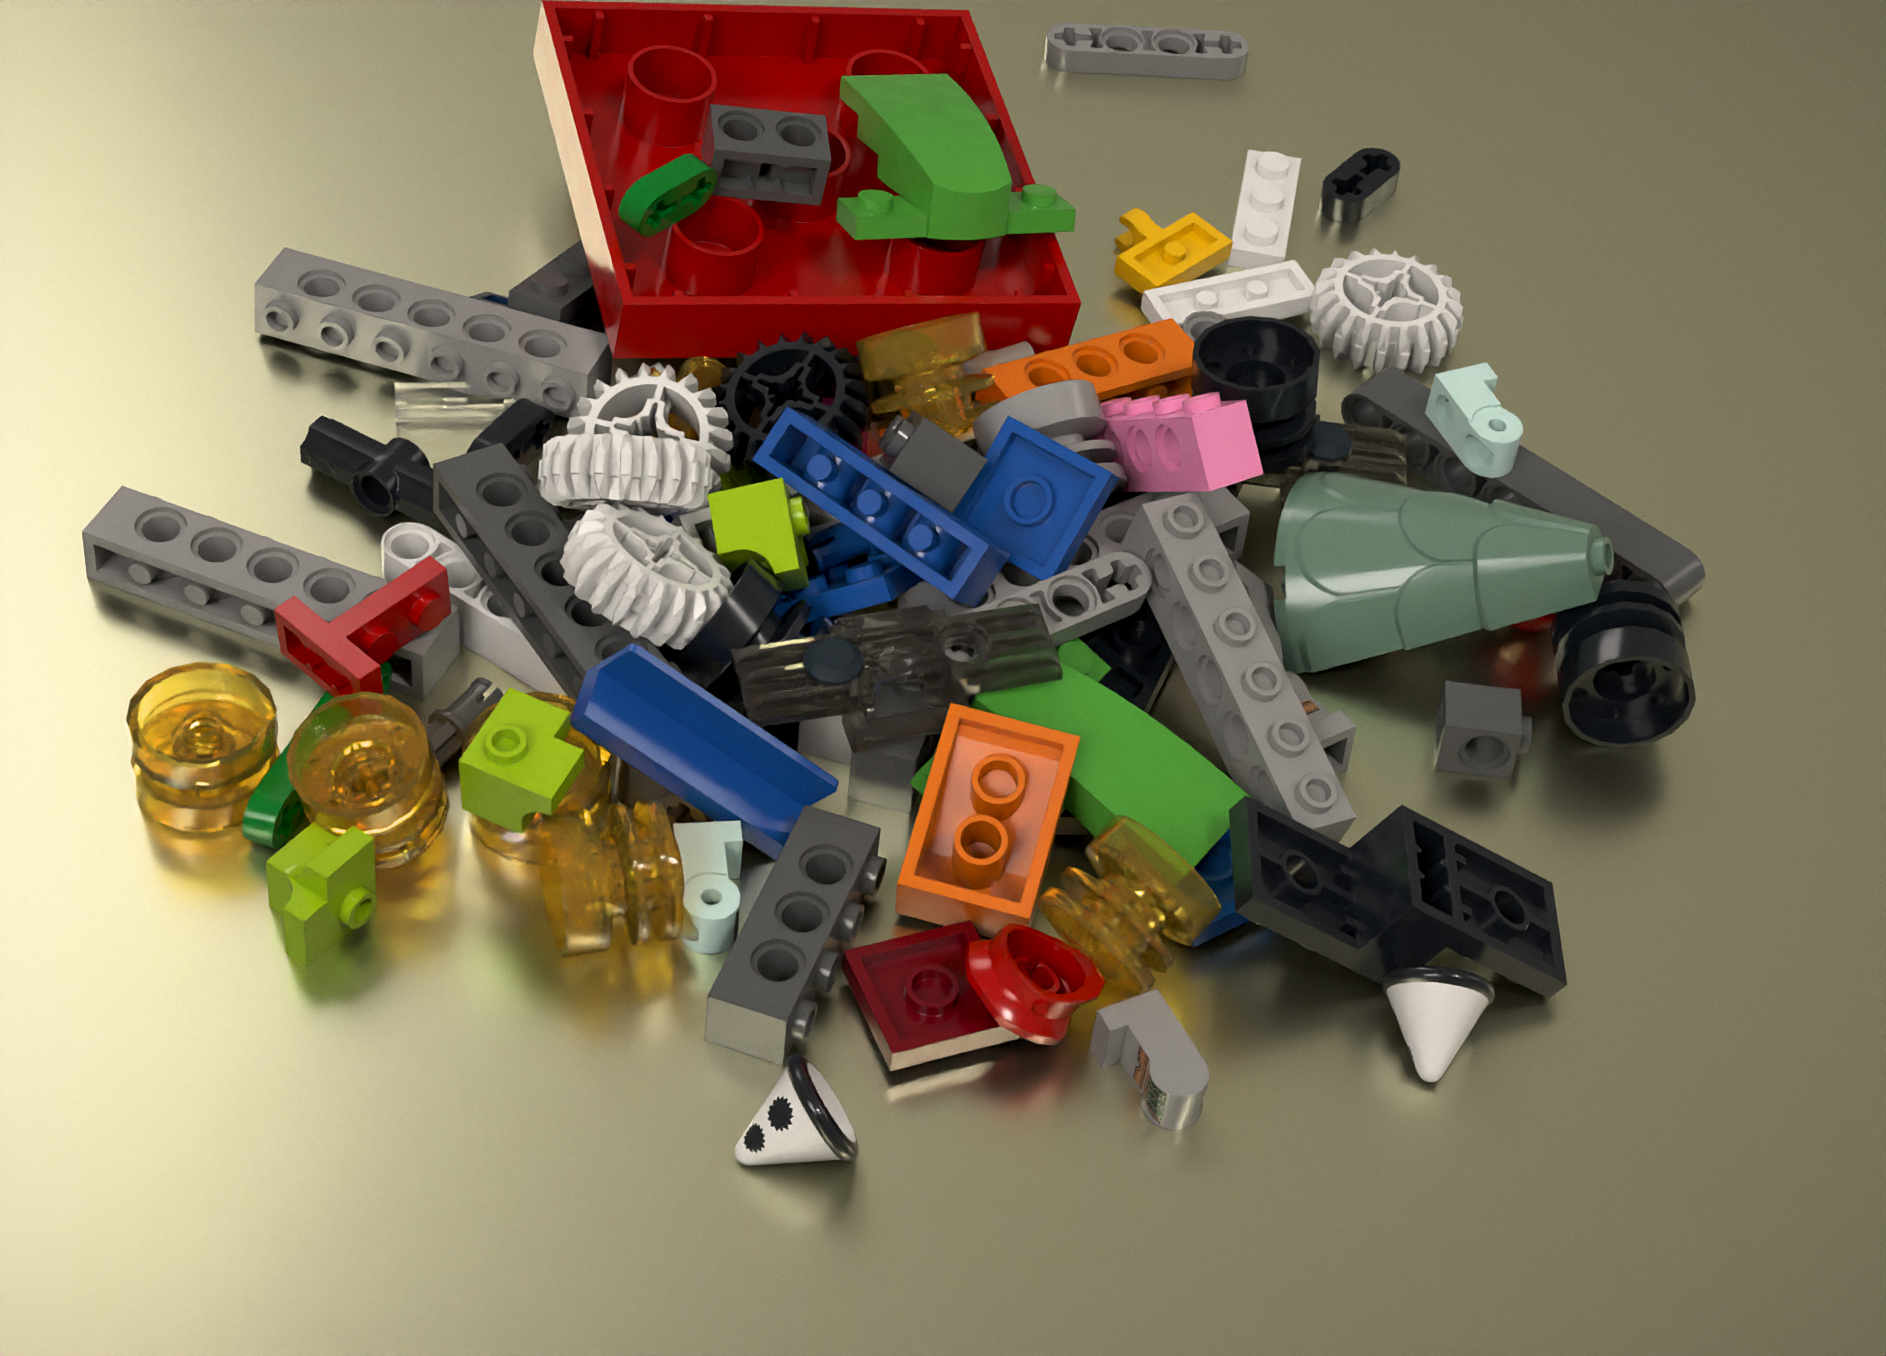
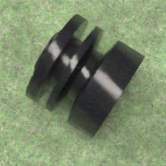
(1274, 371)
(744, 621)
(1623, 666)

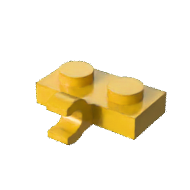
(1168, 255)

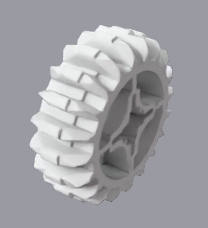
(1386, 312)
(655, 400)
(625, 469)
(644, 574)

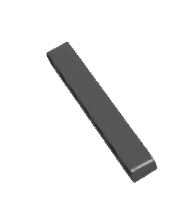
(1640, 550)

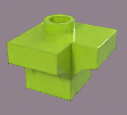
(764, 525)
(519, 762)
(322, 888)

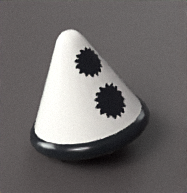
(1435, 1012)
(798, 1122)

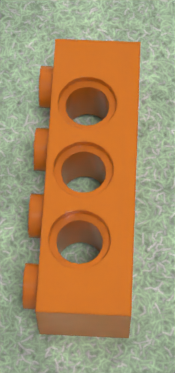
(1120, 365)

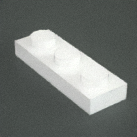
(1264, 209)
(1263, 291)

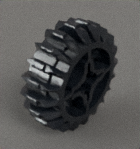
(796, 378)

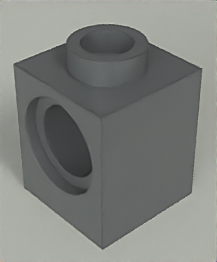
(1480, 730)

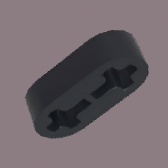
(1359, 185)
(520, 429)

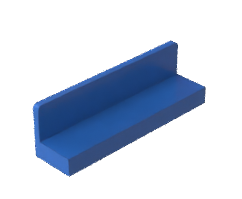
(698, 746)

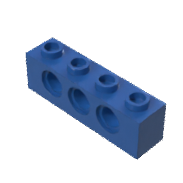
(881, 507)

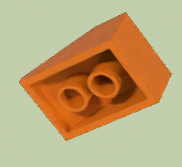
(986, 822)

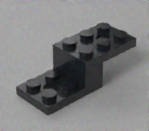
(1395, 896)

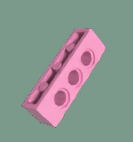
(1181, 442)

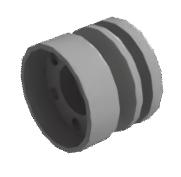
(1063, 412)

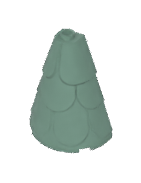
(1409, 566)

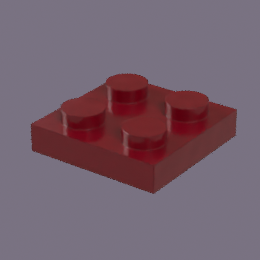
(920, 996)

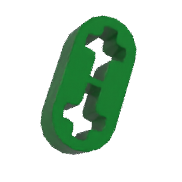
(667, 195)

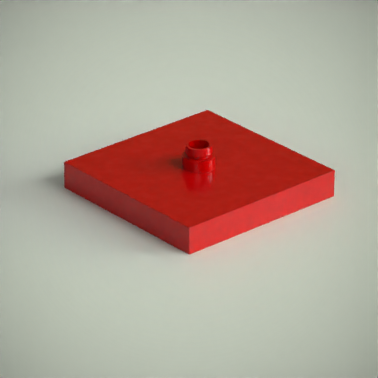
(635, 92)

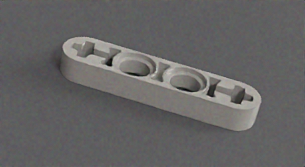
(1092, 46)
(1085, 585)

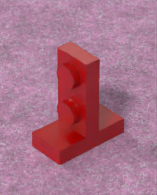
(349, 650)

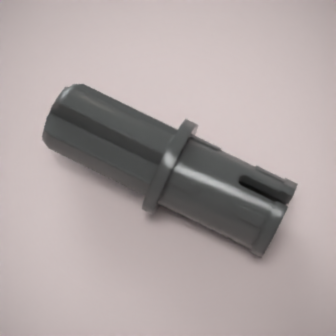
(449, 726)

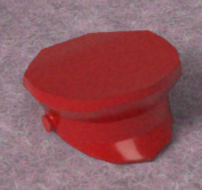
(1031, 981)

